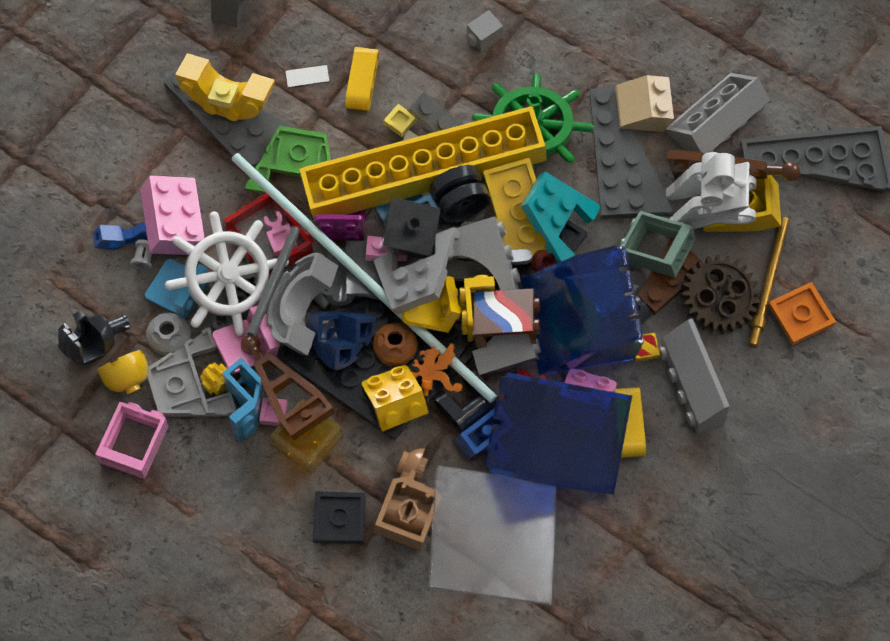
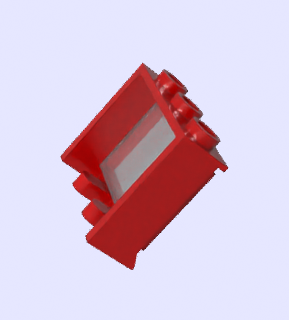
(266, 206)

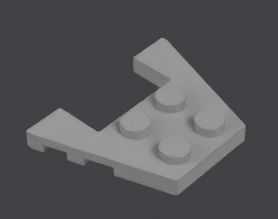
(419, 281)
(177, 384)

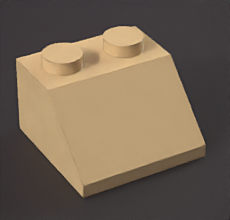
(645, 104)

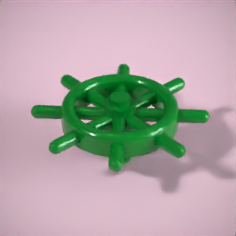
(535, 96)

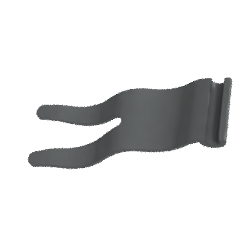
(347, 285)

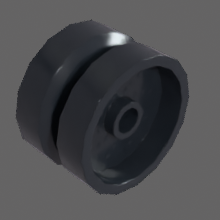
(459, 193)

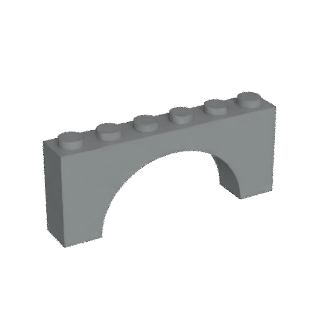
(486, 245)

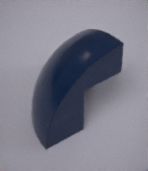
(340, 336)

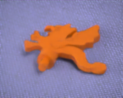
(430, 372)

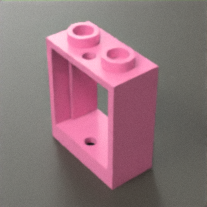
(124, 462)

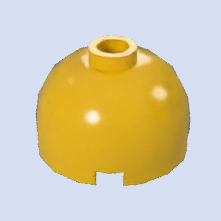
(125, 373)

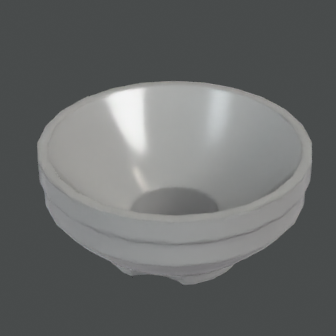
(169, 343)

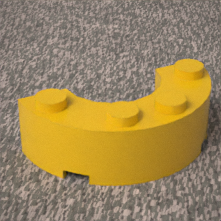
(198, 77)

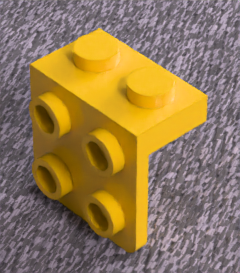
(479, 283)
(439, 313)
(395, 397)

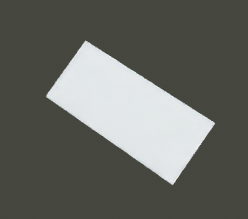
(307, 76)

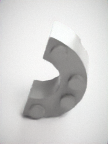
(292, 298)

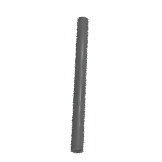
(273, 281)

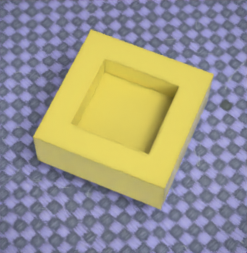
(223, 94)
(399, 120)

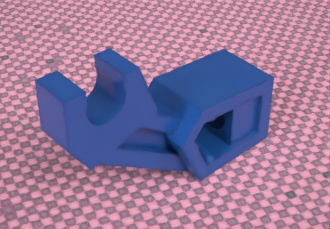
(115, 237)

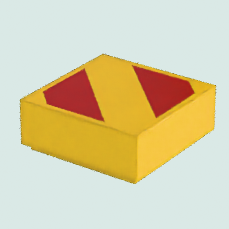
(649, 348)

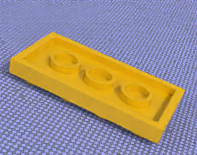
(508, 190)

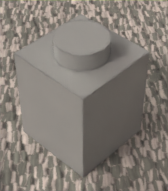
(484, 31)

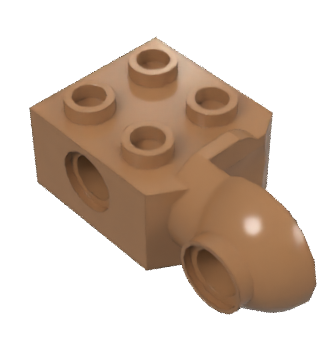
(408, 504)

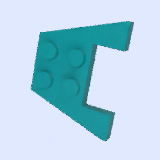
(550, 207)

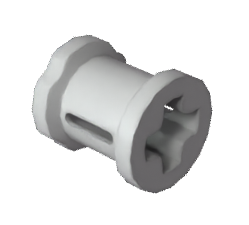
(142, 263)

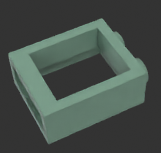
(677, 253)

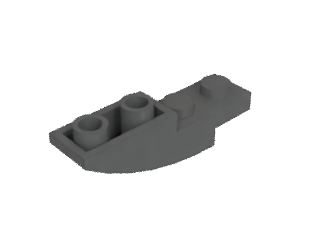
(432, 114)

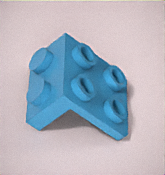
(176, 300)

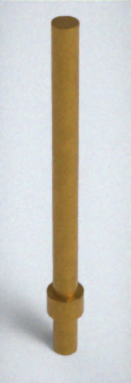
(759, 322)

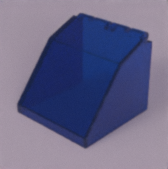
(586, 311)
(558, 434)

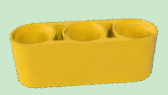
(362, 78)
(634, 440)

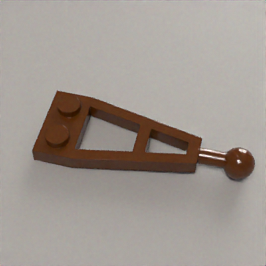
(681, 161)
(303, 416)

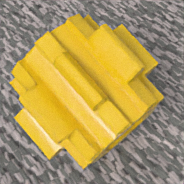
(213, 379)

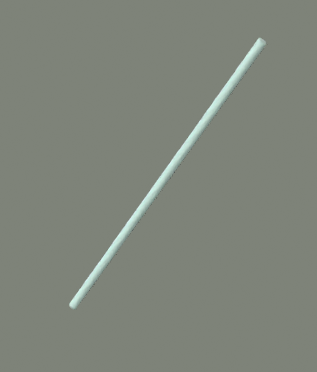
(356, 270)

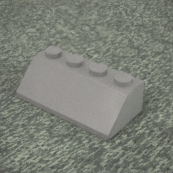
(719, 113)
(694, 377)

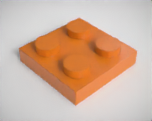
(802, 313)

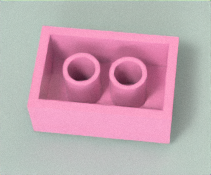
(171, 211)

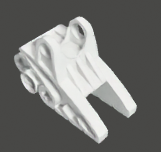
(721, 188)

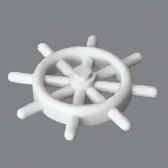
(225, 273)

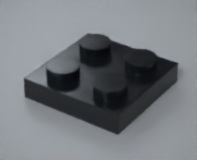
(339, 517)

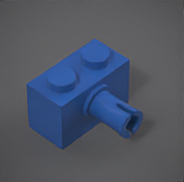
(477, 436)

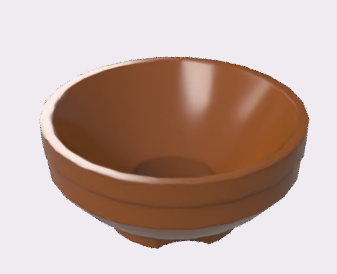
(395, 354)

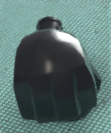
(91, 338)

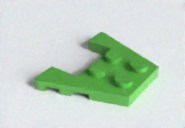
(289, 152)

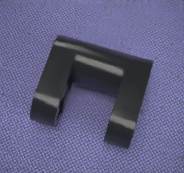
(469, 412)

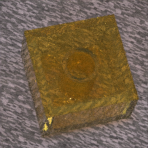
(310, 448)

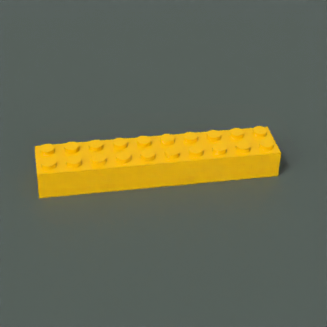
(413, 164)

